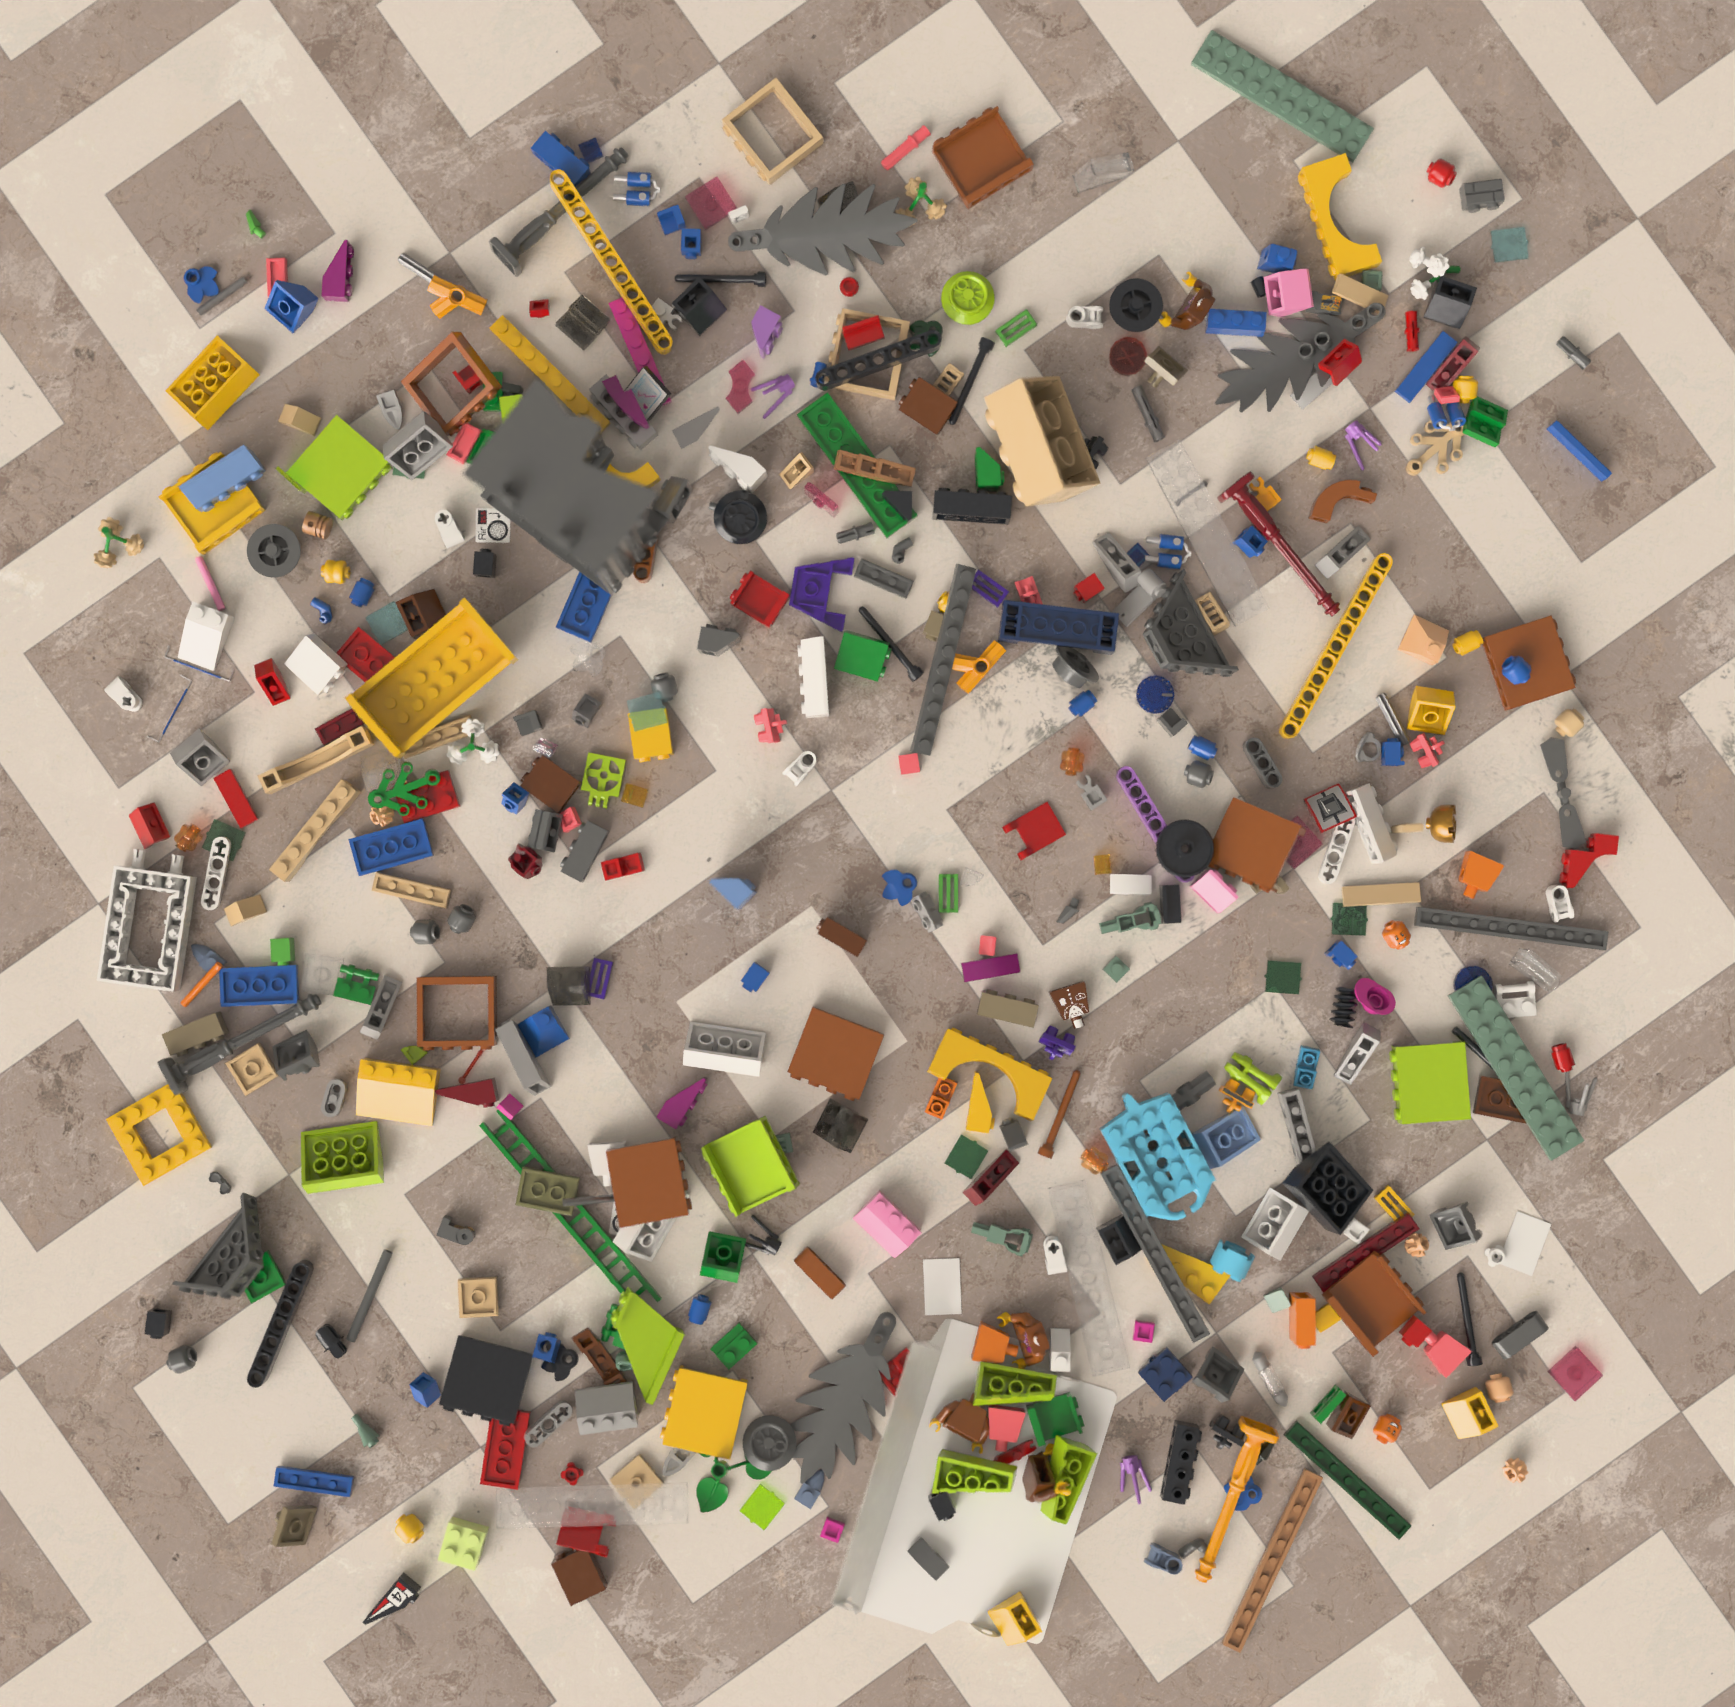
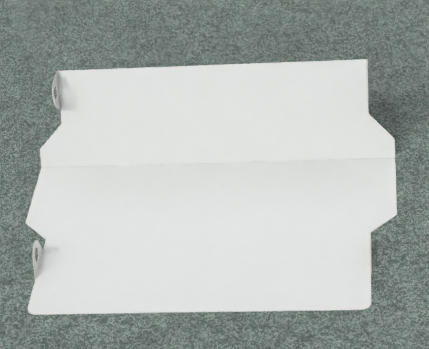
(994, 1540)

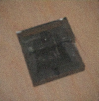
(582, 322)

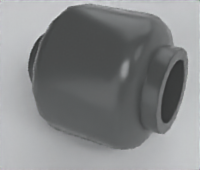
(665, 685)
(1199, 774)
(461, 919)
(425, 932)
(181, 1359)

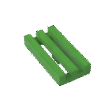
(1003, 337)
(948, 876)

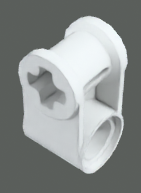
(1089, 317)
(450, 531)
(122, 692)
(800, 768)
(1561, 904)
(1054, 1258)

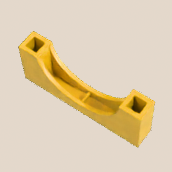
(1342, 254)
(1028, 1083)

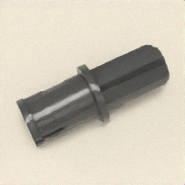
(1573, 352)
(855, 533)

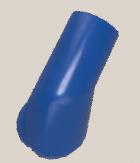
(324, 608)

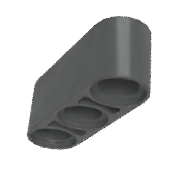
(1263, 773)
(1520, 1335)

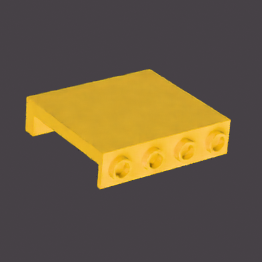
(219, 523)
(703, 1412)

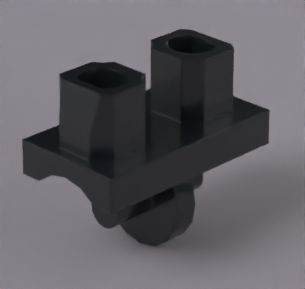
(1095, 446)
(1220, 1427)

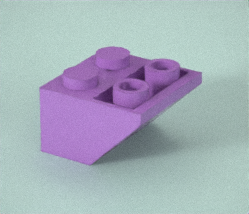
(766, 328)

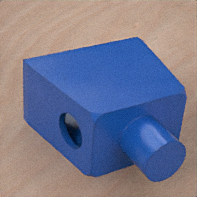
(1278, 259)

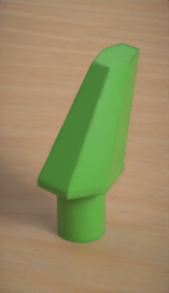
(254, 225)

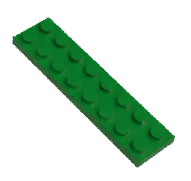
(834, 433)

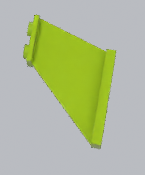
(647, 1340)

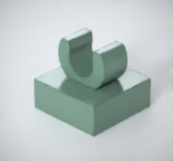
(785, 1142)

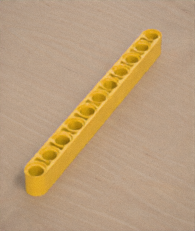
(610, 253)
(1342, 639)

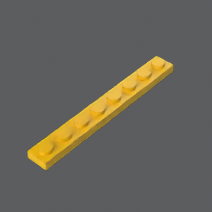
(547, 372)

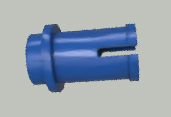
(818, 366)

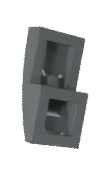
(928, 1559)

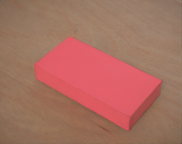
(276, 271)
(464, 443)

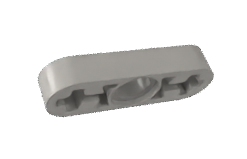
(548, 1415)

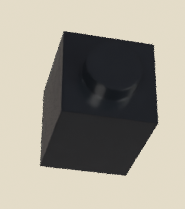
(484, 563)
(158, 1323)
(942, 1505)

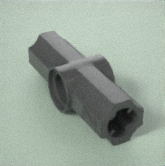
(1191, 1091)

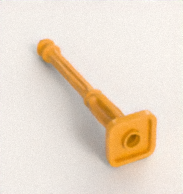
(1244, 1466)

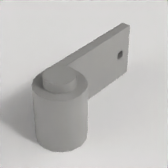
(1147, 591)

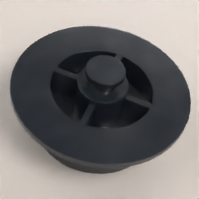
(1136, 305)
(740, 517)

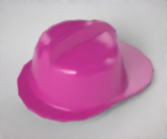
(1374, 997)

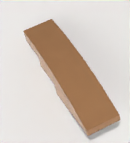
(874, 468)

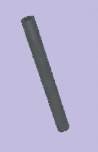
(369, 1295)

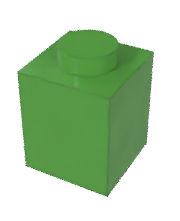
(282, 950)

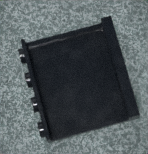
(486, 1380)

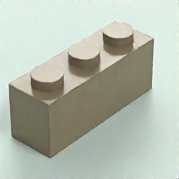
(1007, 1008)
(195, 1034)

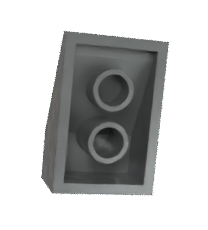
(673, 497)

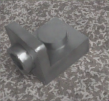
(585, 710)

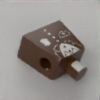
(1071, 1002)

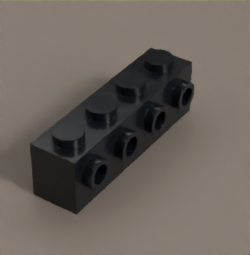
(1180, 1462)

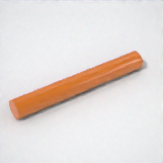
(201, 984)

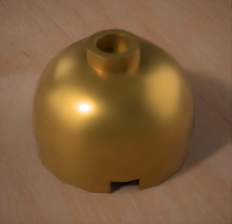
(1443, 823)

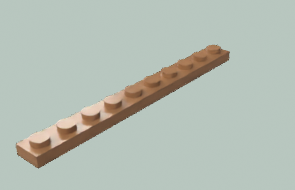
(1272, 1560)

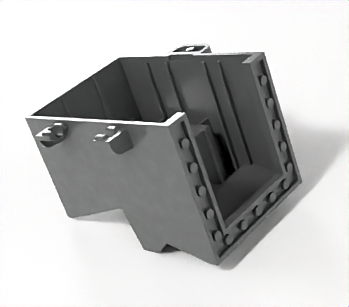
(554, 484)

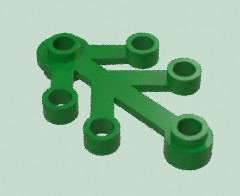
(401, 789)

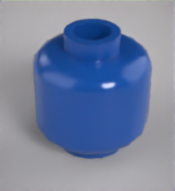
(1516, 670)

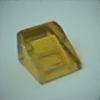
(634, 795)

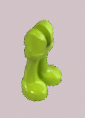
(1242, 1074)

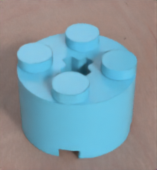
(1231, 1260)

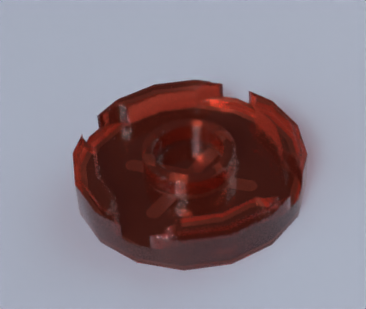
(1127, 356)

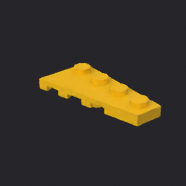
(1196, 1274)

